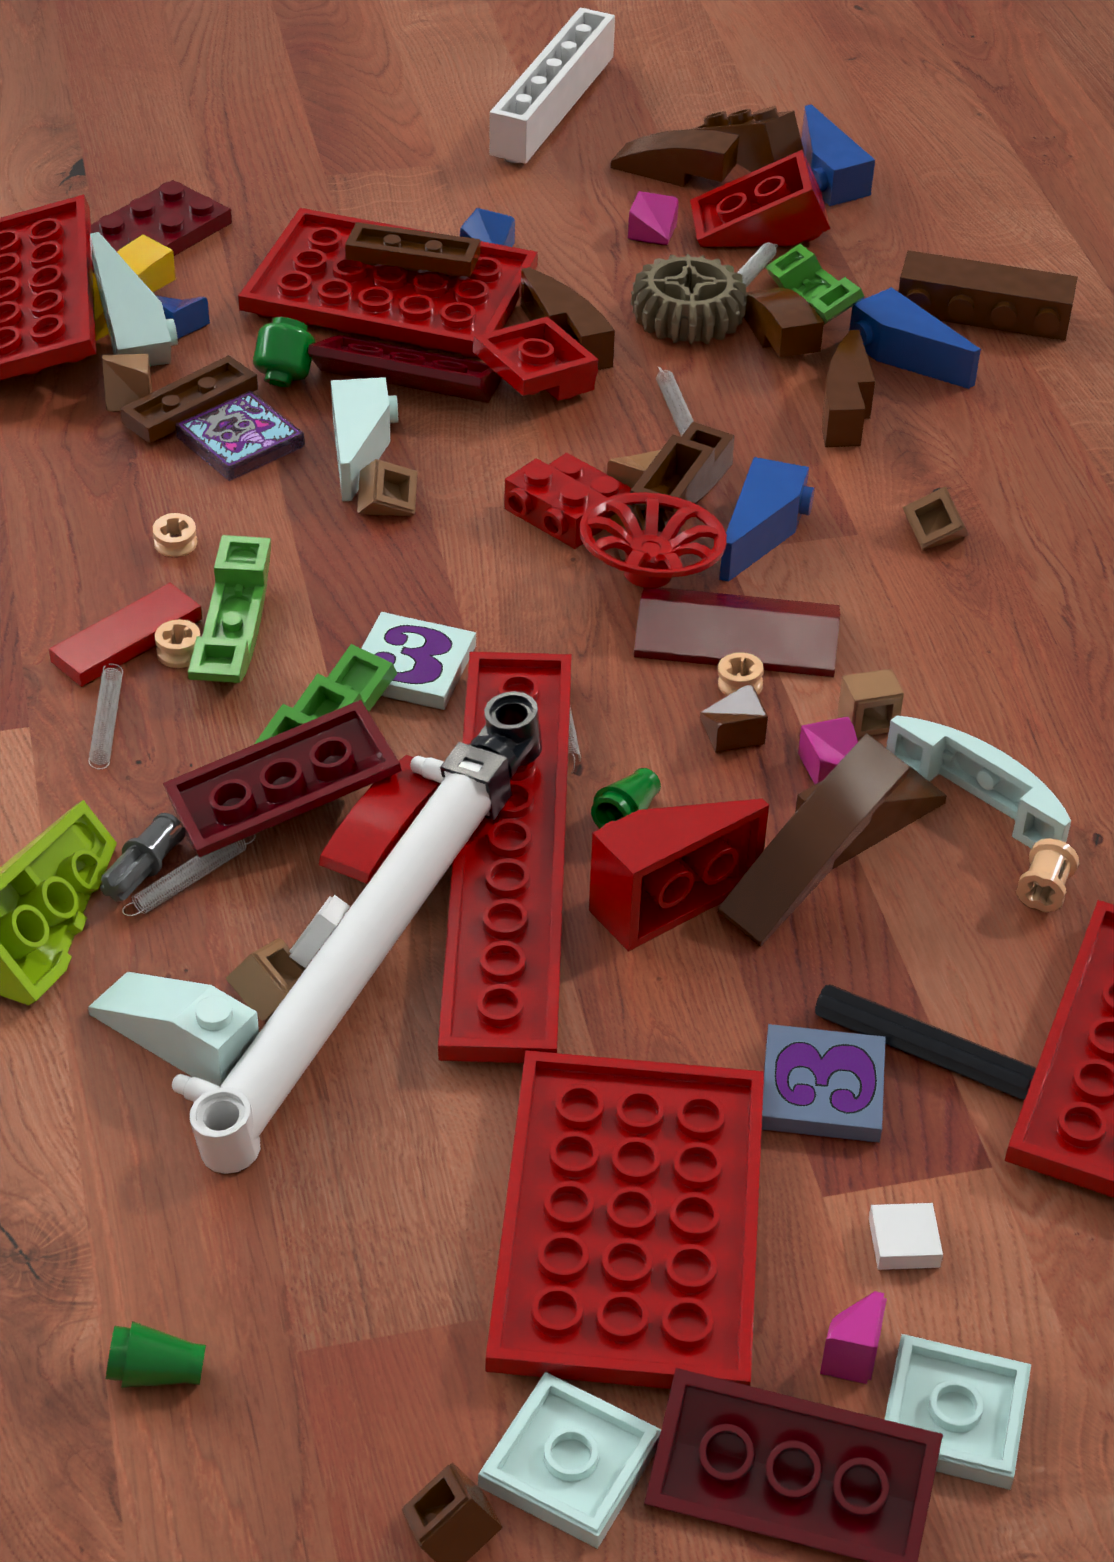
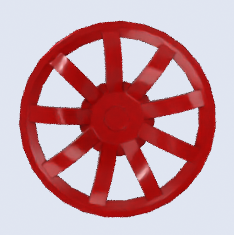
(650, 554)

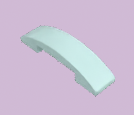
(982, 772)

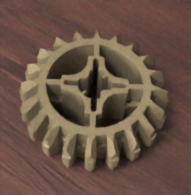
(689, 299)

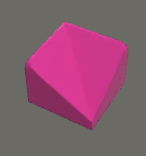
(653, 218)
(825, 745)
(854, 1340)

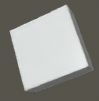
(318, 930)
(905, 1236)

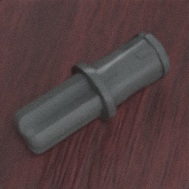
(141, 857)

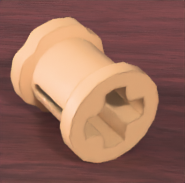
(1047, 874)

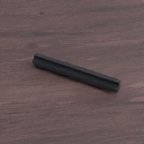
(925, 1041)

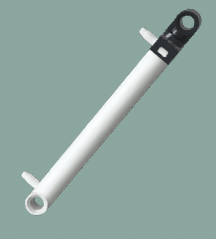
(472, 787)

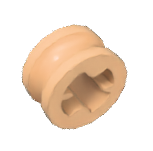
(171, 525)
(168, 638)
(742, 665)

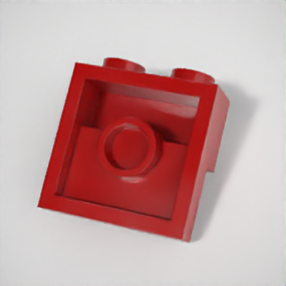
(538, 358)
(558, 495)

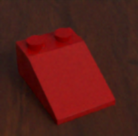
(767, 205)
(671, 865)

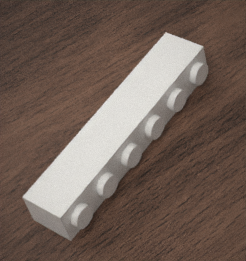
(551, 85)

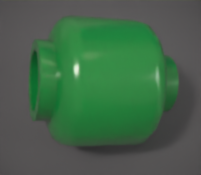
(283, 351)

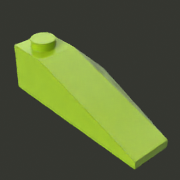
(45, 901)

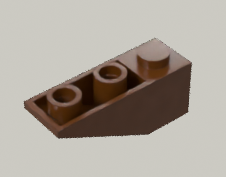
(762, 135)

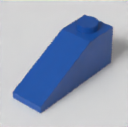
(836, 161)
(913, 339)
(765, 513)

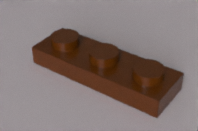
(413, 249)
(159, 411)

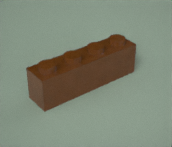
(989, 294)

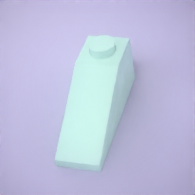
(130, 308)
(361, 426)
(180, 1022)

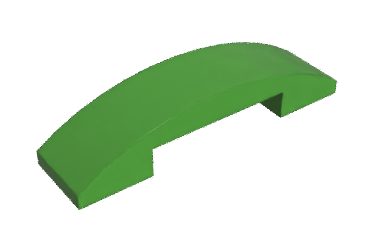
(803, 274)
(234, 610)

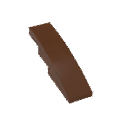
(813, 839)

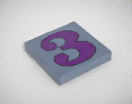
(823, 1083)

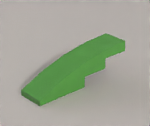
(354, 678)

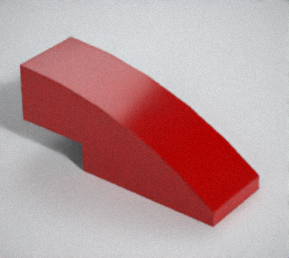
(377, 823)

